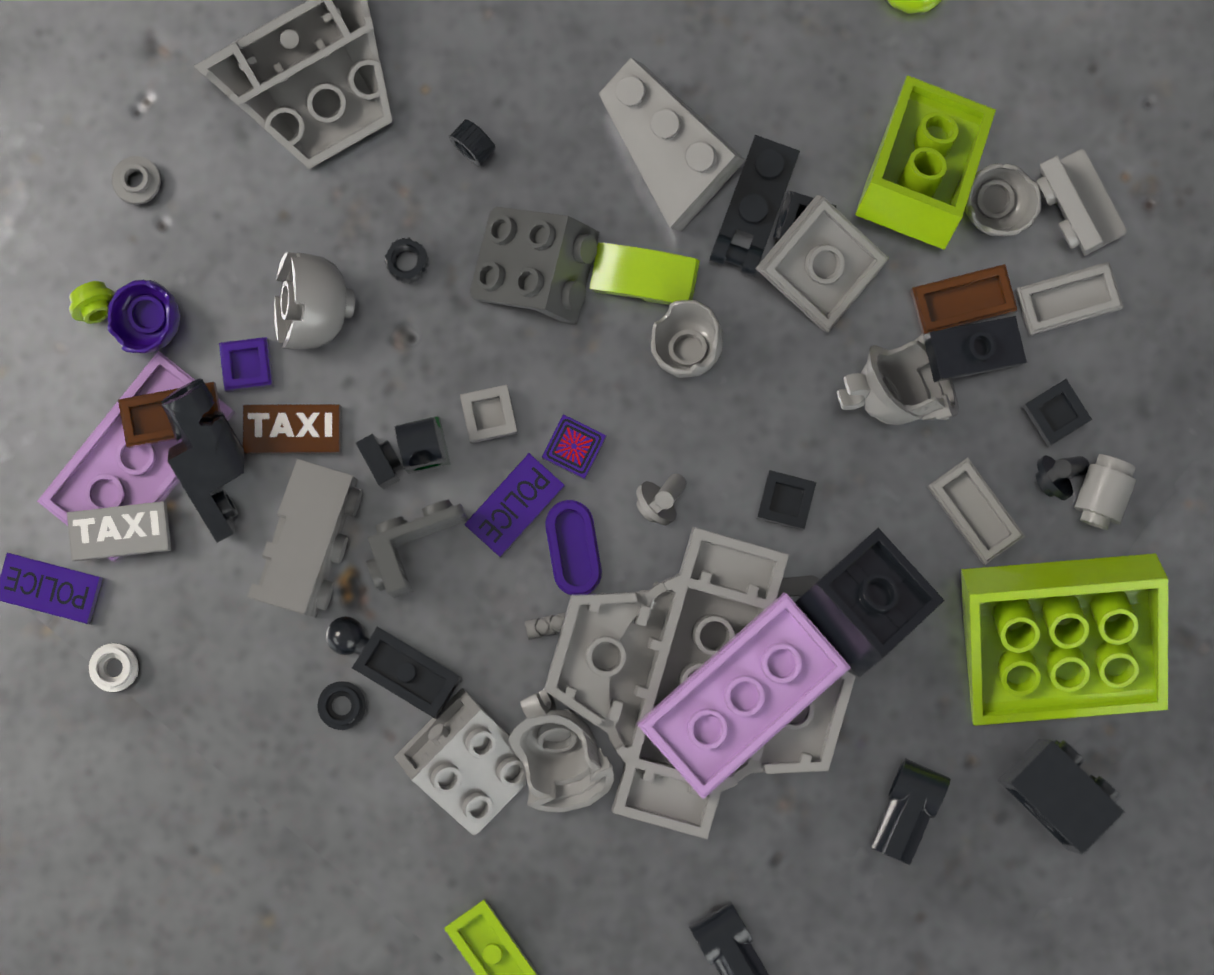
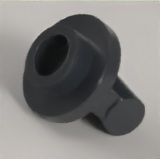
(1055, 475)

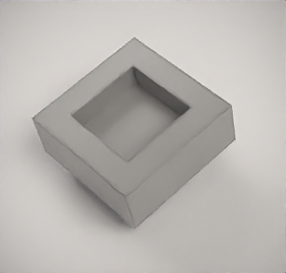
(488, 414)

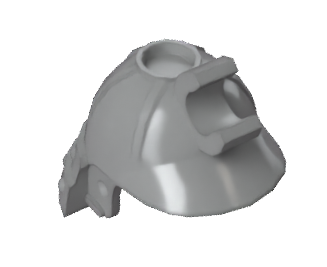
(899, 387)
(559, 757)

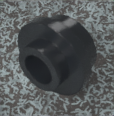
(326, 705)

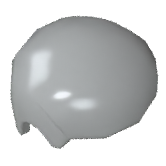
(1003, 200)
(687, 339)

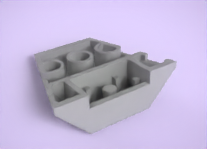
(308, 77)

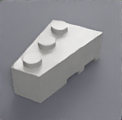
(669, 143)
(307, 539)

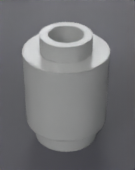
(1105, 492)

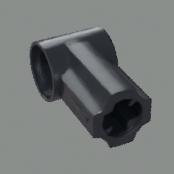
(913, 801)
(727, 943)

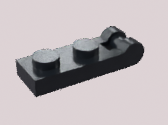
(755, 203)

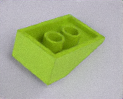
(926, 163)

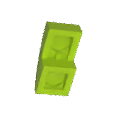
(643, 274)

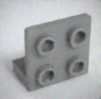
(464, 763)

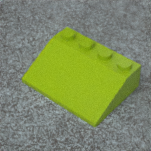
(1066, 638)

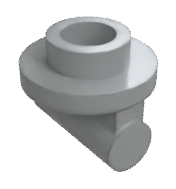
(658, 503)

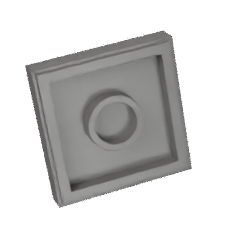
(822, 263)

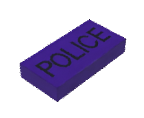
(514, 505)
(49, 588)

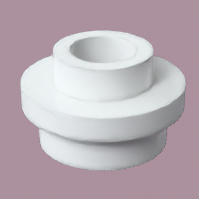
(99, 662)

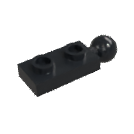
(394, 665)

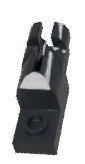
(206, 455)

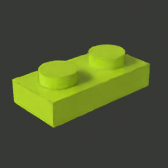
(487, 943)

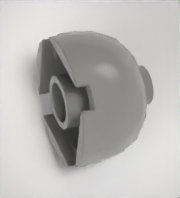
(310, 301)

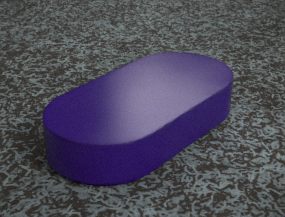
(573, 547)

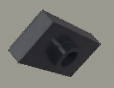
(974, 349)

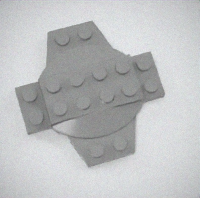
(635, 648)

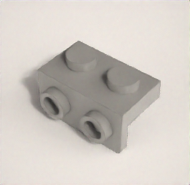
(1084, 202)

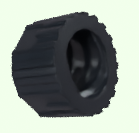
(472, 142)
(420, 267)

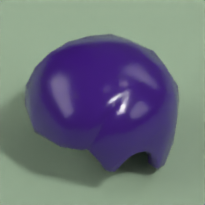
(143, 316)

